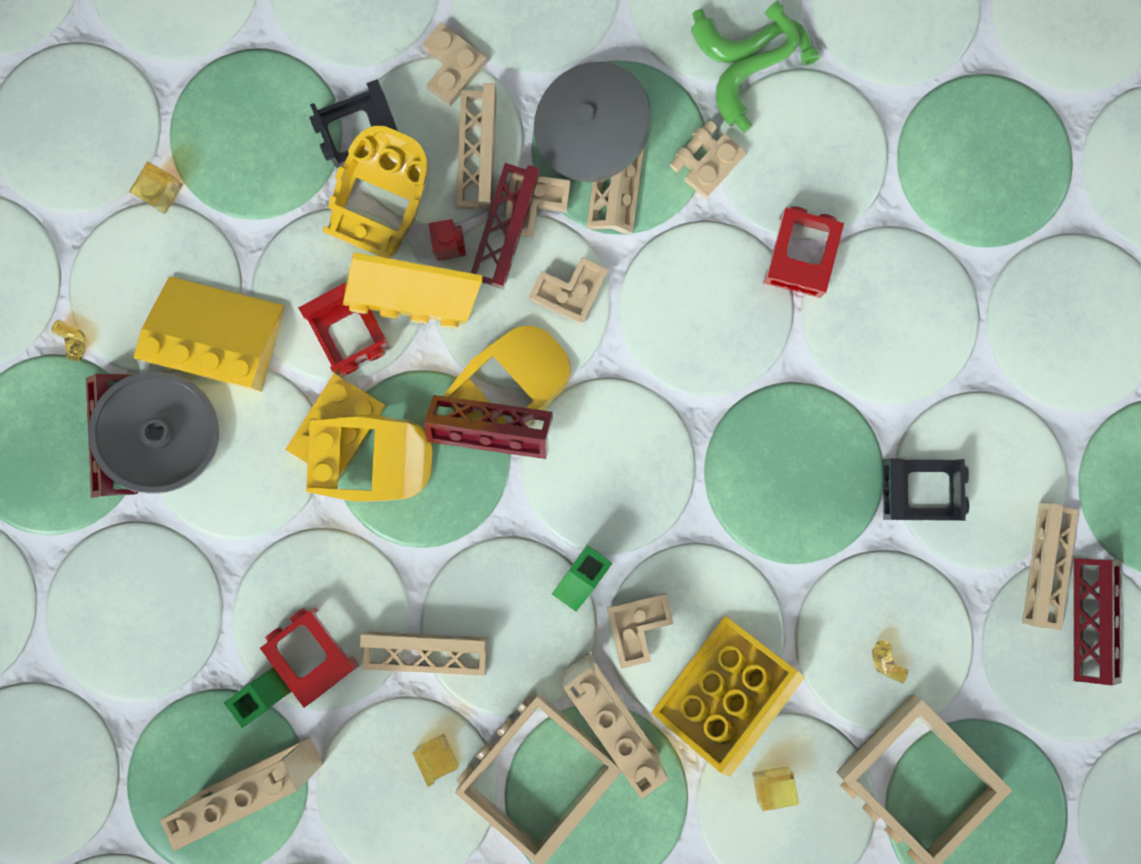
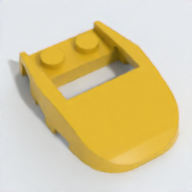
(390, 163)
(529, 358)
(399, 458)

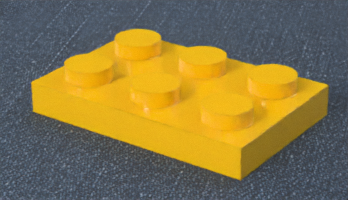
(337, 399)

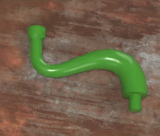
(731, 51)
(729, 83)

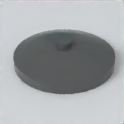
(592, 121)
(153, 432)

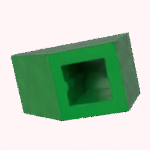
(582, 578)
(257, 697)

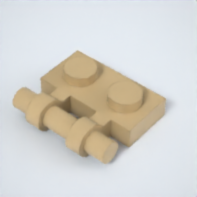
(716, 163)

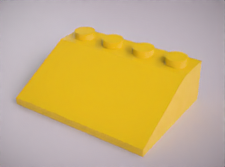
(410, 290)
(210, 333)
(727, 696)

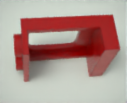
(796, 274)
(328, 310)
(321, 678)

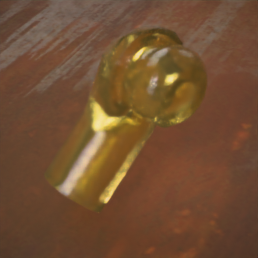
(74, 339)
(884, 662)

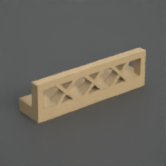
(486, 146)
(619, 199)
(1044, 566)
(424, 642)

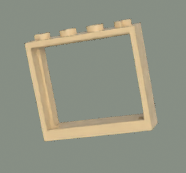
(614, 726)
(882, 740)
(241, 794)
(541, 851)

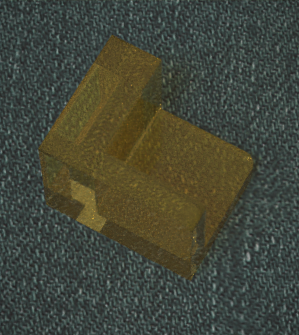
(156, 187)
(435, 759)
(775, 788)

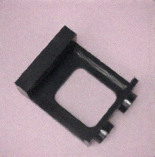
(371, 102)
(896, 489)

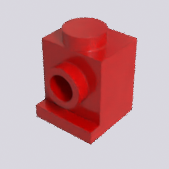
(447, 240)

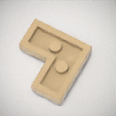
(459, 61)
(548, 195)
(570, 299)
(629, 623)

